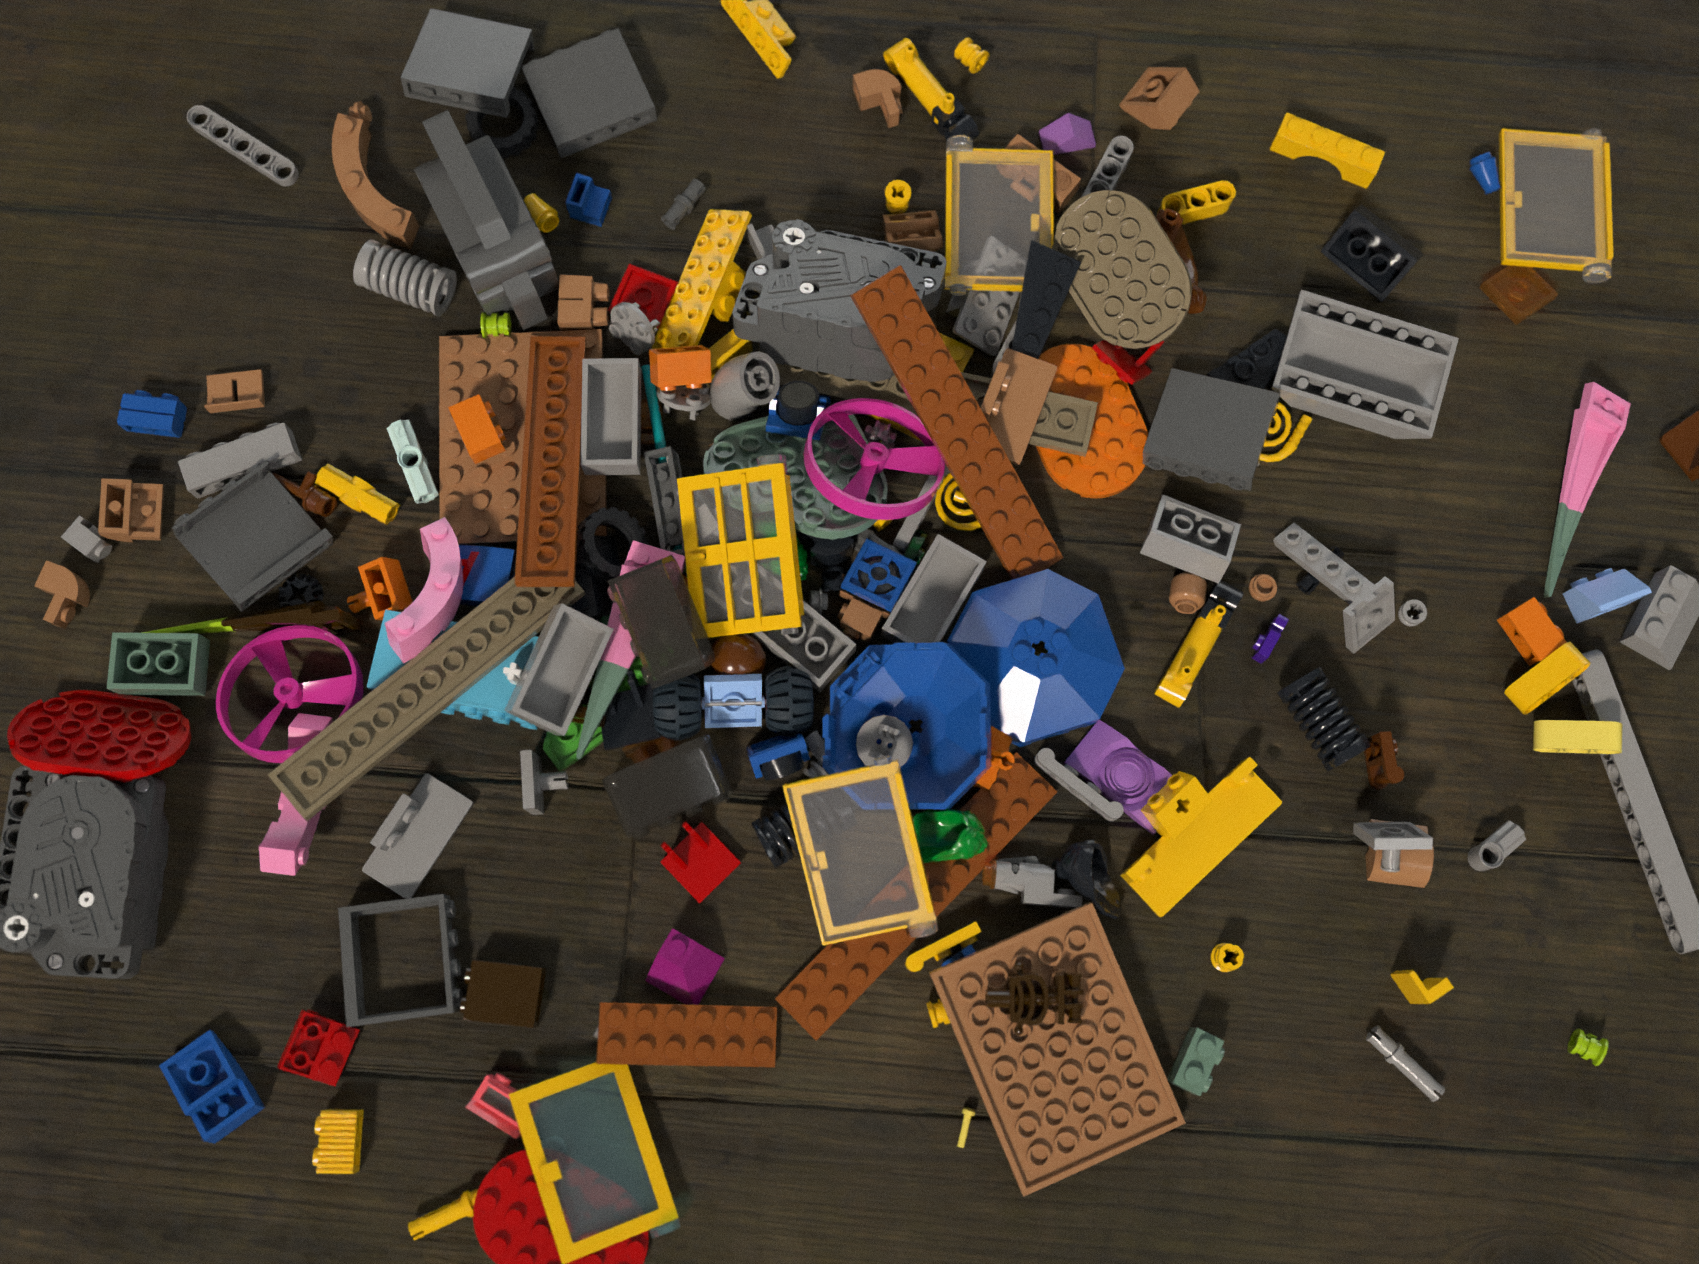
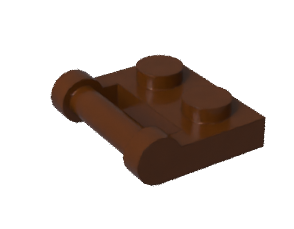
(1382, 754)

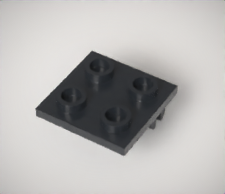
(630, 716)

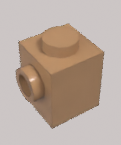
(859, 620)

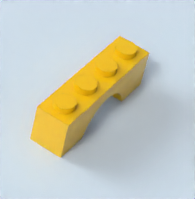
(1354, 159)

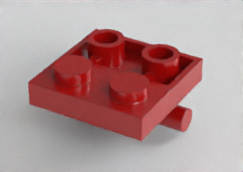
(318, 1047)

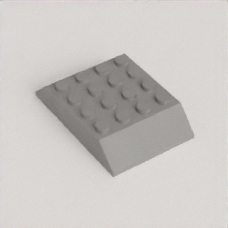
(1364, 368)

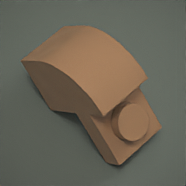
(879, 89)
(68, 591)

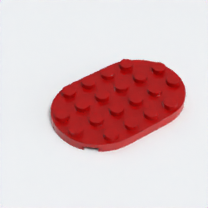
(99, 735)
(515, 1226)

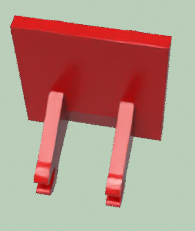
(1127, 367)
(699, 861)

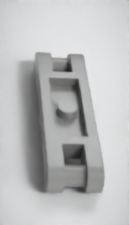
(1068, 778)

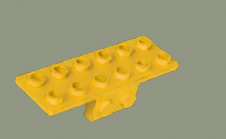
(707, 282)

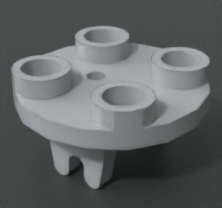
(633, 327)
(685, 399)
(889, 730)

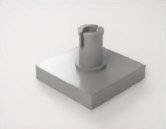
(535, 782)
(1391, 839)

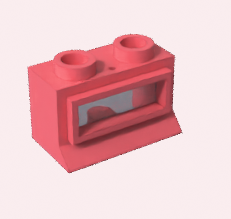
(494, 1105)

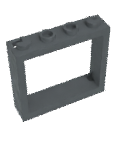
(353, 964)

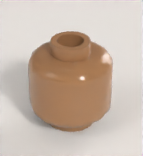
(1187, 592)

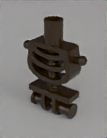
(1015, 1001)

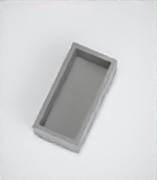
(611, 416)
(934, 594)
(559, 670)

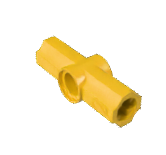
(357, 494)

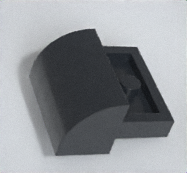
(826, 551)

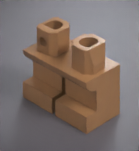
(577, 303)

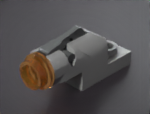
(1031, 879)

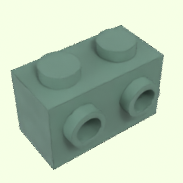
(1196, 1061)

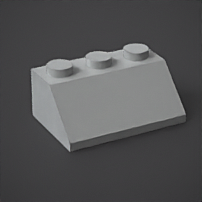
(1664, 617)

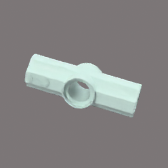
(417, 475)

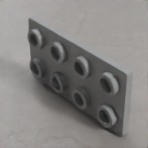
(982, 317)
(415, 835)

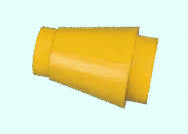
(541, 213)

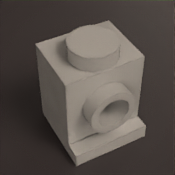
(86, 539)

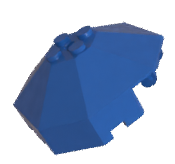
(916, 684)
(1046, 692)

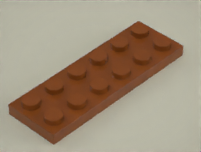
(686, 1035)

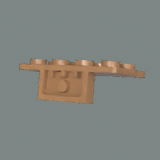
(1016, 400)

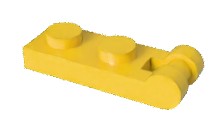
(941, 948)

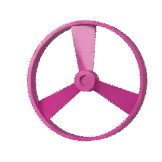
(874, 459)
(270, 651)

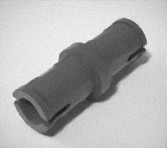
(683, 204)

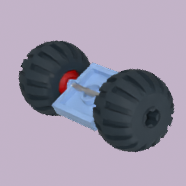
(735, 703)

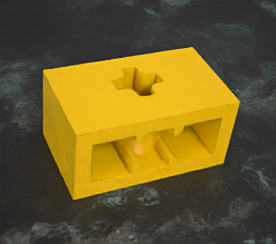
(1176, 805)

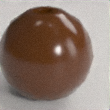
(738, 655)

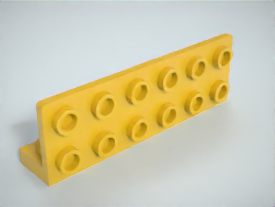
(1178, 865)

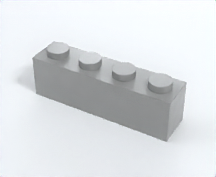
(214, 468)

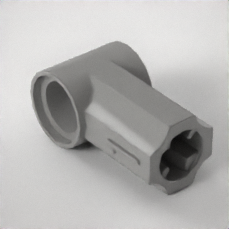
(1497, 845)

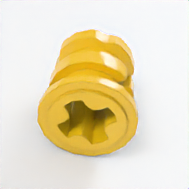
(971, 55)
(897, 196)
(1218, 954)
(937, 1013)

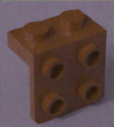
(1683, 445)

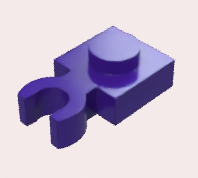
(1265, 643)

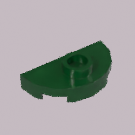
(915, 551)

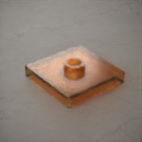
(1518, 292)

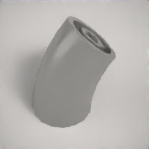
(744, 385)

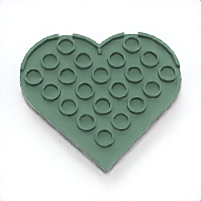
(835, 455)

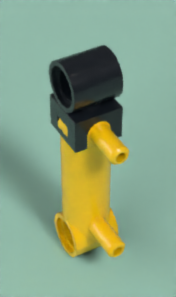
(943, 107)
(1198, 643)

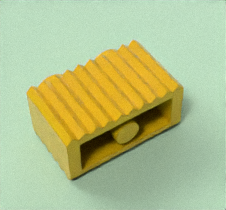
(338, 1141)

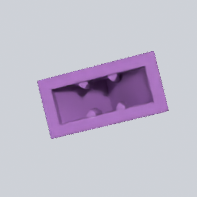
(1067, 135)

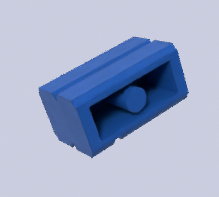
(151, 414)

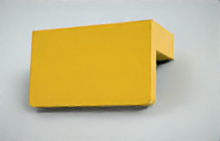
(727, 349)
(1420, 991)

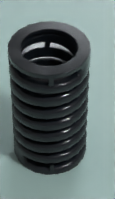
(1324, 718)
(777, 834)

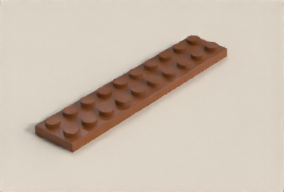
(551, 463)

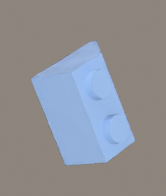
(1603, 594)

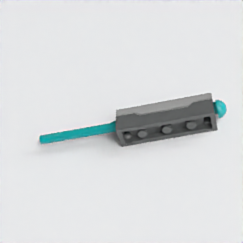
(663, 470)

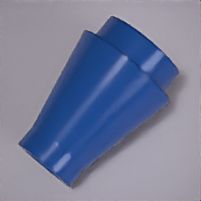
(1485, 172)

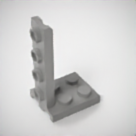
(1370, 605)

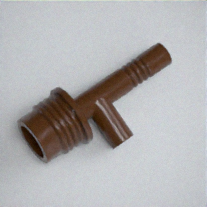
(313, 497)

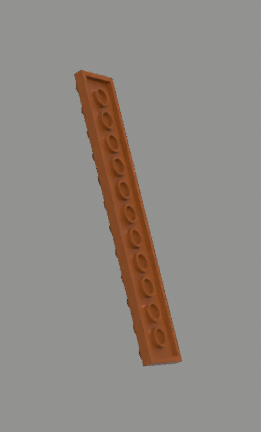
(956, 423)
(851, 966)

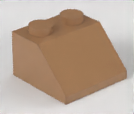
(1160, 96)

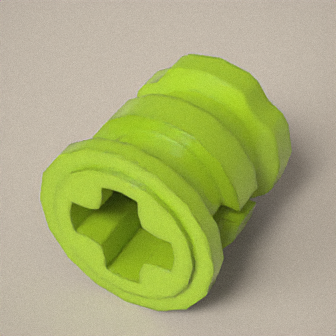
(495, 324)
(1588, 1046)

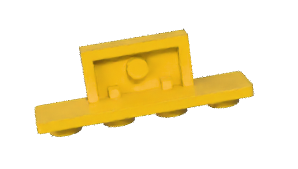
(763, 30)

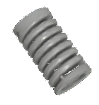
(421, 289)

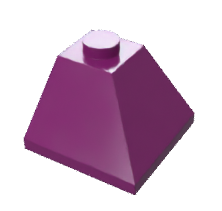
(684, 968)

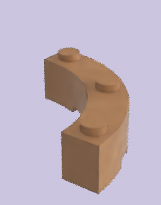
(349, 156)

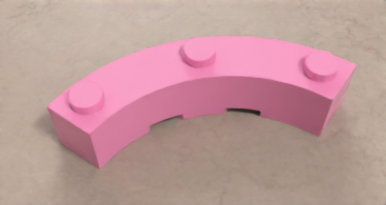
(438, 600)
(289, 839)

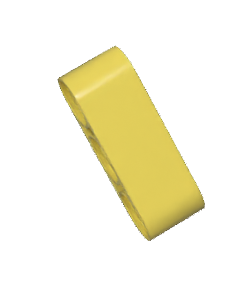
(1577, 736)

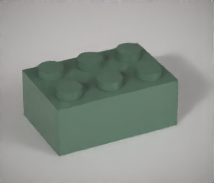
(158, 664)

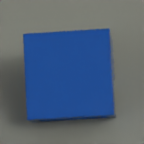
(587, 201)

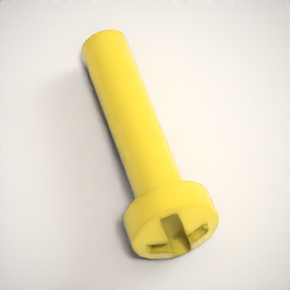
(968, 1113)

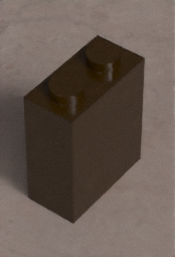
(503, 994)

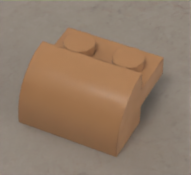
(914, 230)
(130, 510)
(1414, 865)

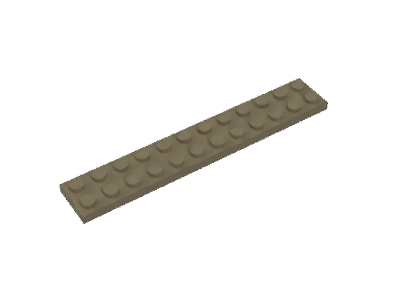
(1061, 426)
(416, 694)

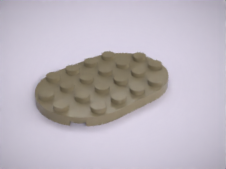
(1129, 270)

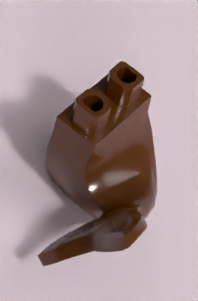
(1172, 225)

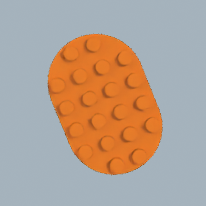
(1117, 432)

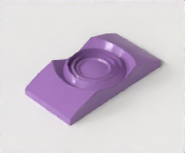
(1118, 770)

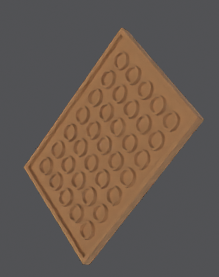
(485, 497)
(1064, 1089)

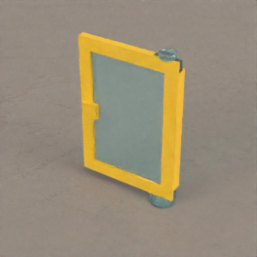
(593, 1159)

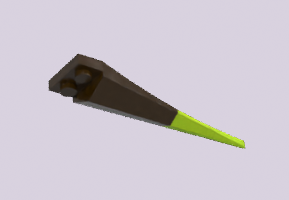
(310, 614)

